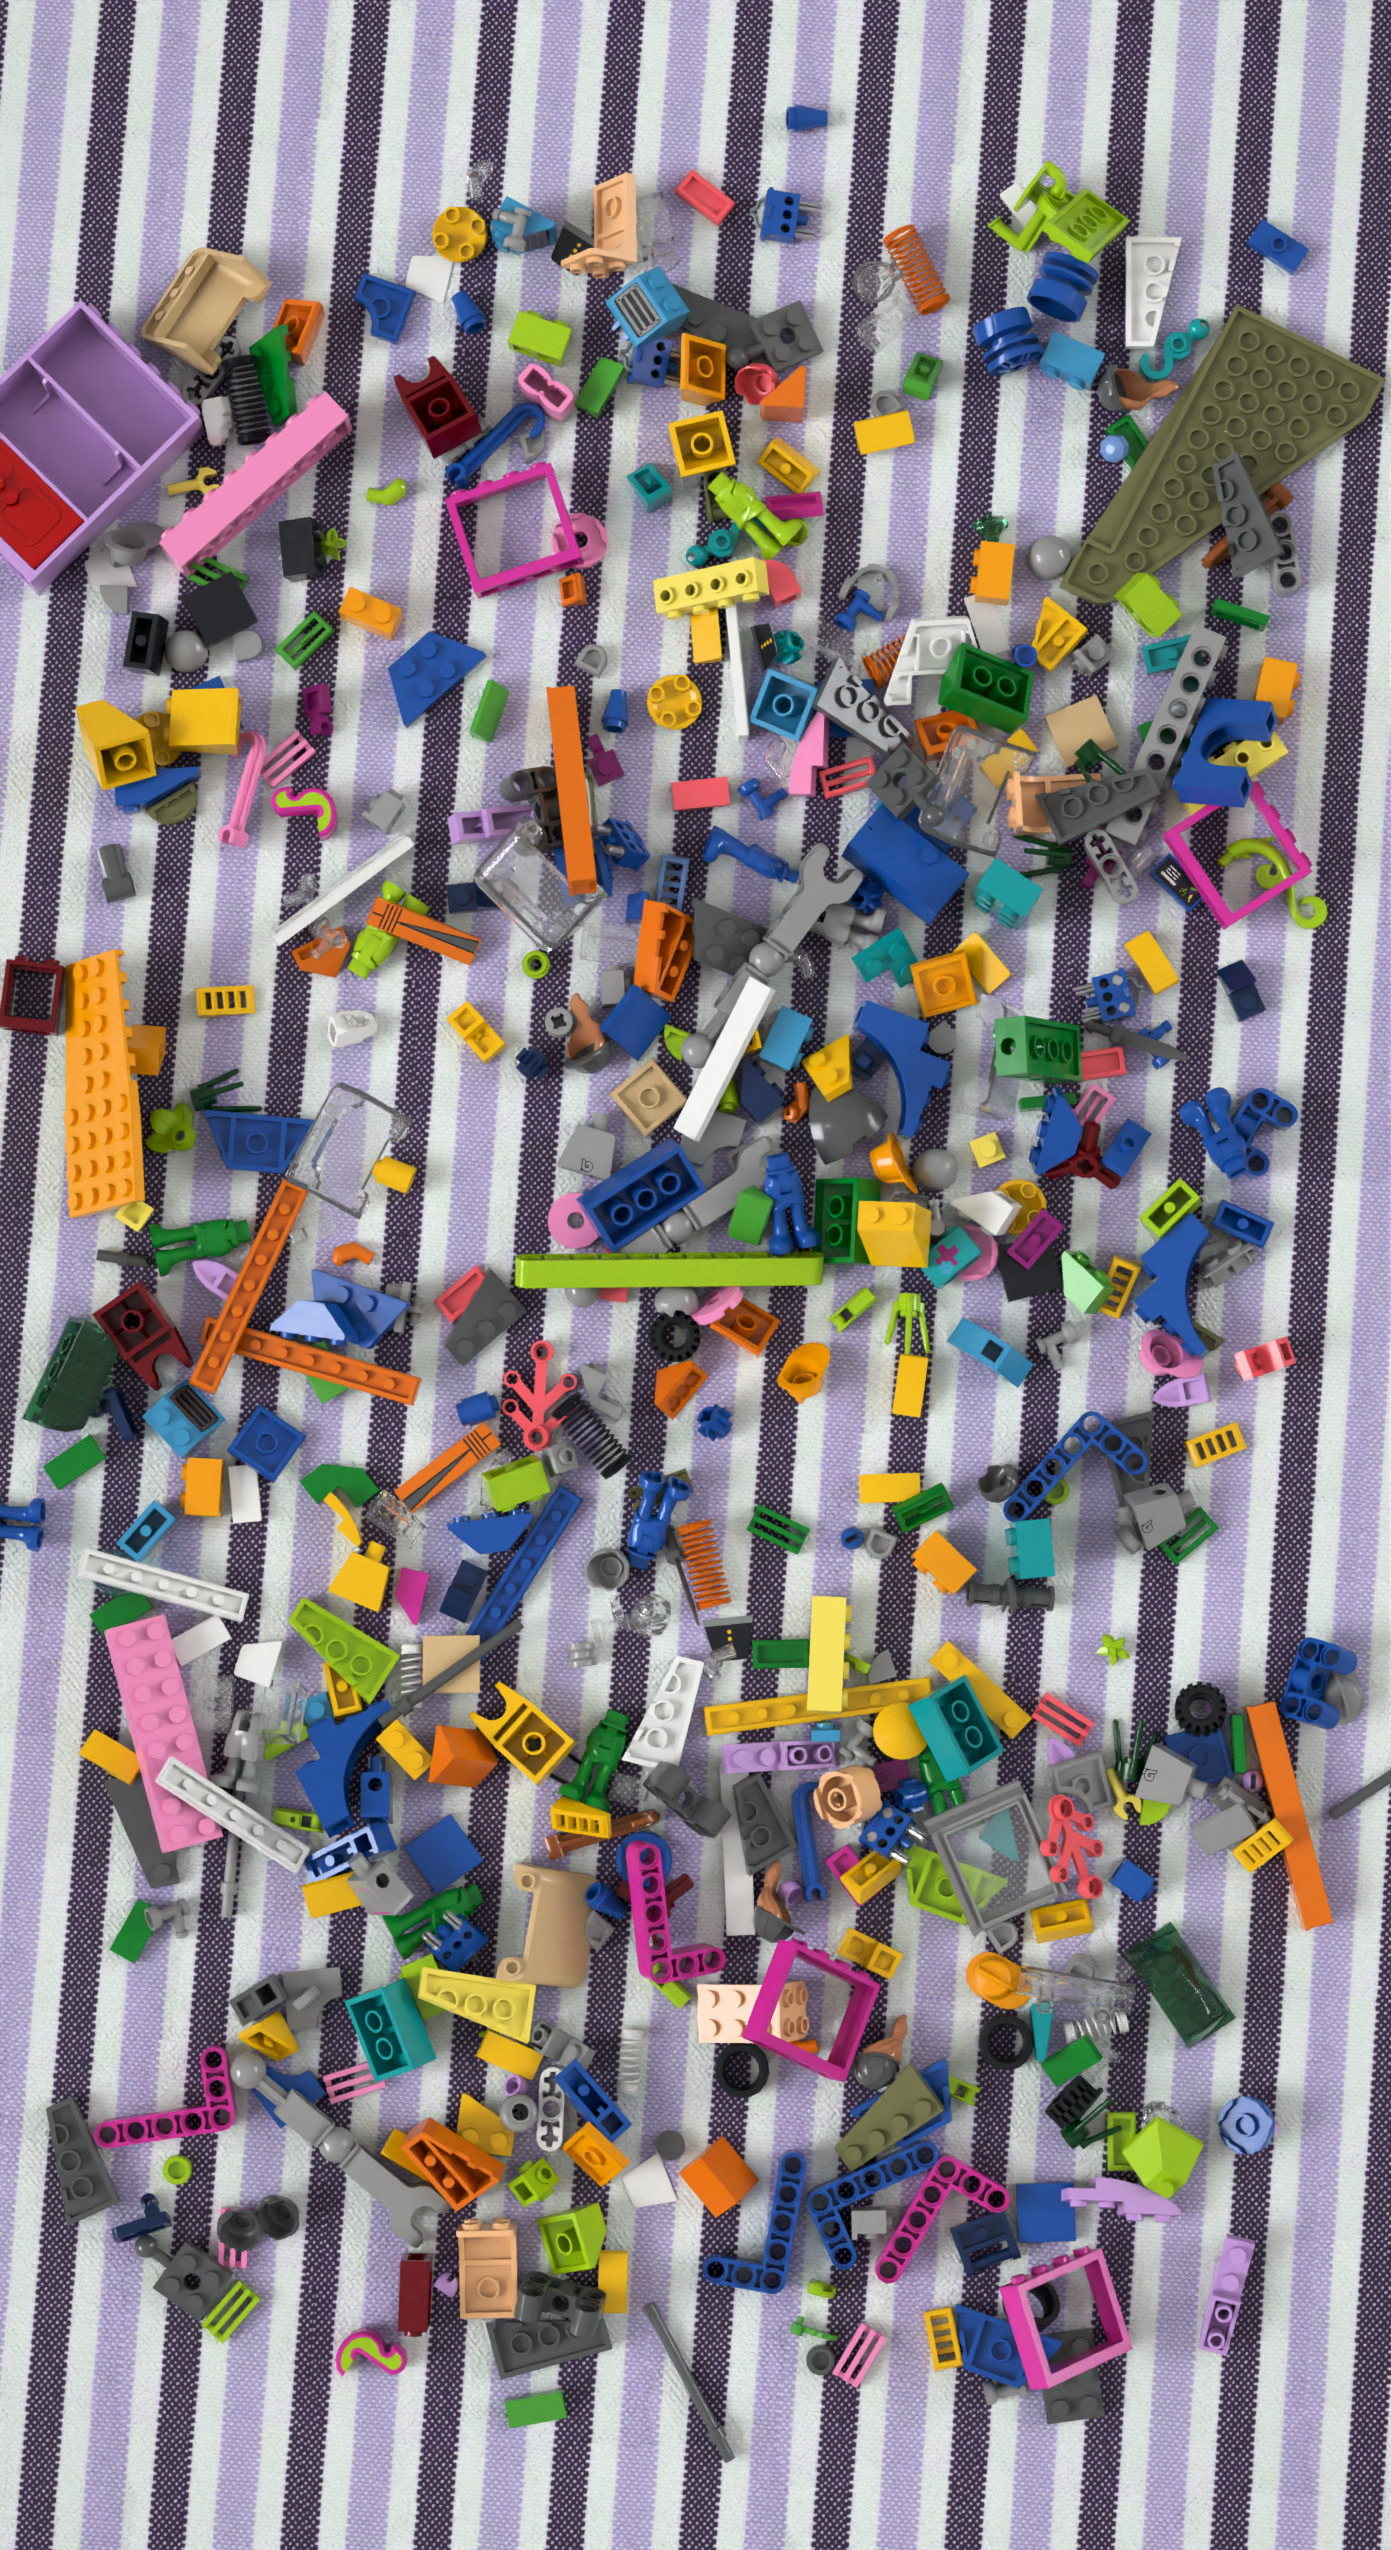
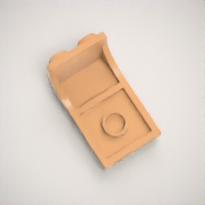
(613, 230)
(1025, 813)
(727, 2008)
(487, 2268)

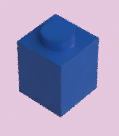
(1132, 1881)

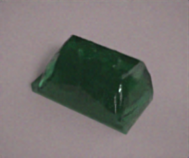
(73, 1378)
(1179, 1985)

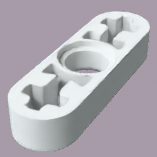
(542, 2129)

